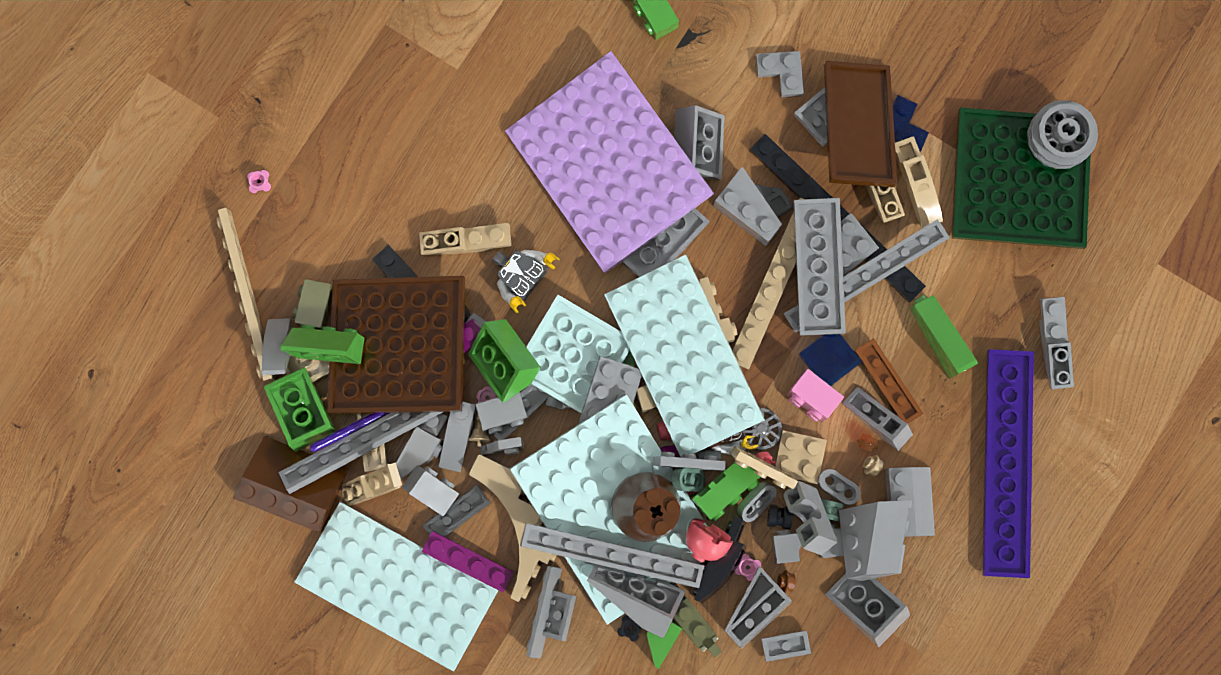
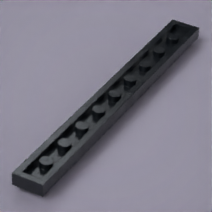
(807, 188)

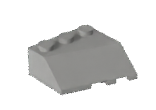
(874, 538)

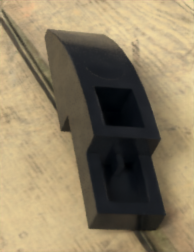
(718, 572)

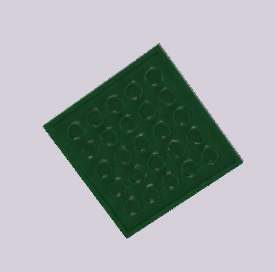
(1008, 192)

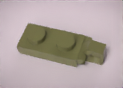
(696, 627)

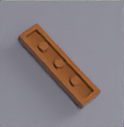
(888, 381)

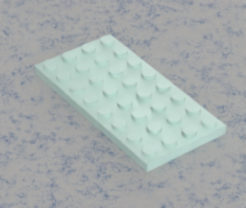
(684, 357)
(396, 586)

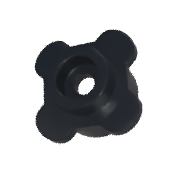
(623, 630)

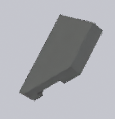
(776, 199)

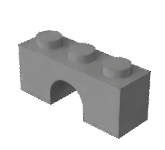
(816, 532)
(787, 546)

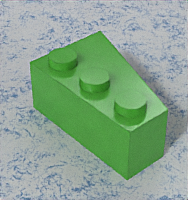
(725, 491)

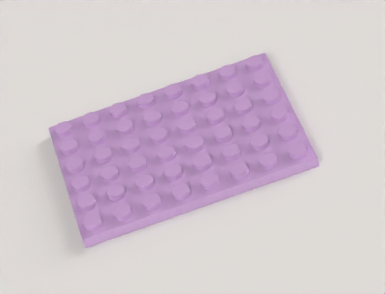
(609, 162)

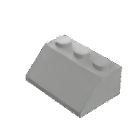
(701, 138)
(913, 485)

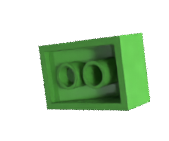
(299, 409)

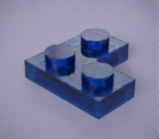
(902, 113)

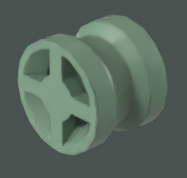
(832, 509)

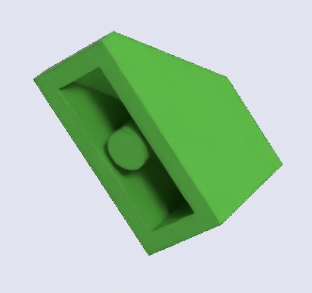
(661, 646)

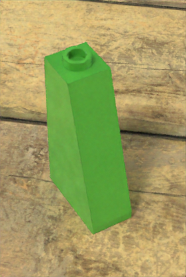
(942, 336)

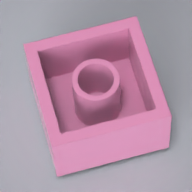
(814, 396)

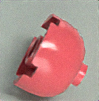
(706, 541)

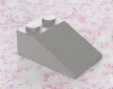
(869, 607)

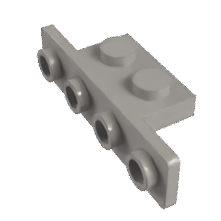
(552, 614)

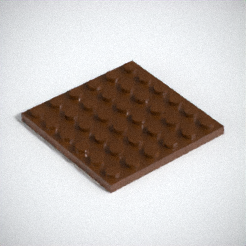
(408, 349)

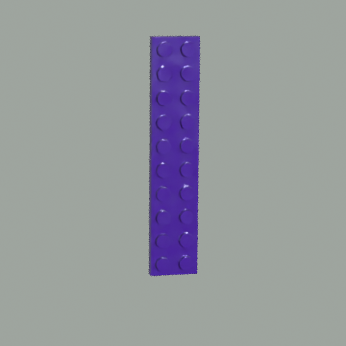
(1008, 464)

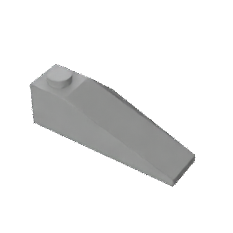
(644, 601)

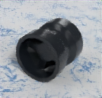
(779, 517)

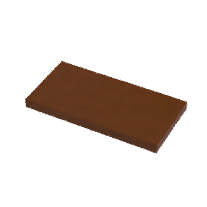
(860, 124)

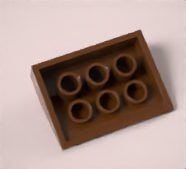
(265, 490)

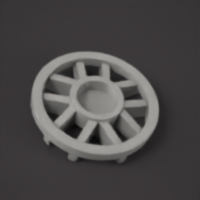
(762, 429)

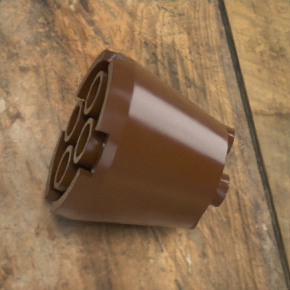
(633, 502)

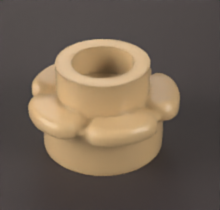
(872, 465)

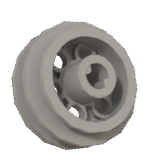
(1076, 121)

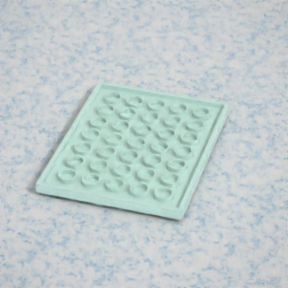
(575, 482)

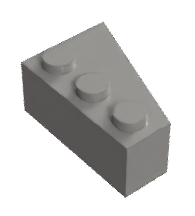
(748, 208)
(758, 608)

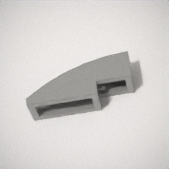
(273, 359)

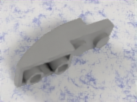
(1055, 343)

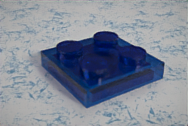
(830, 358)

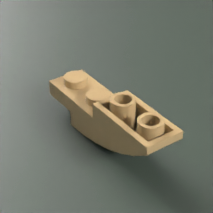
(918, 182)
(886, 202)
(465, 240)
(371, 485)

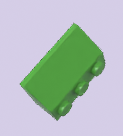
(324, 344)
(503, 359)

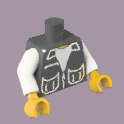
(521, 274)

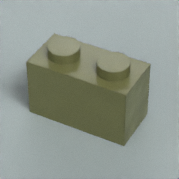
(313, 304)

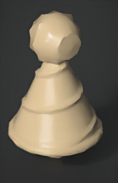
(478, 434)

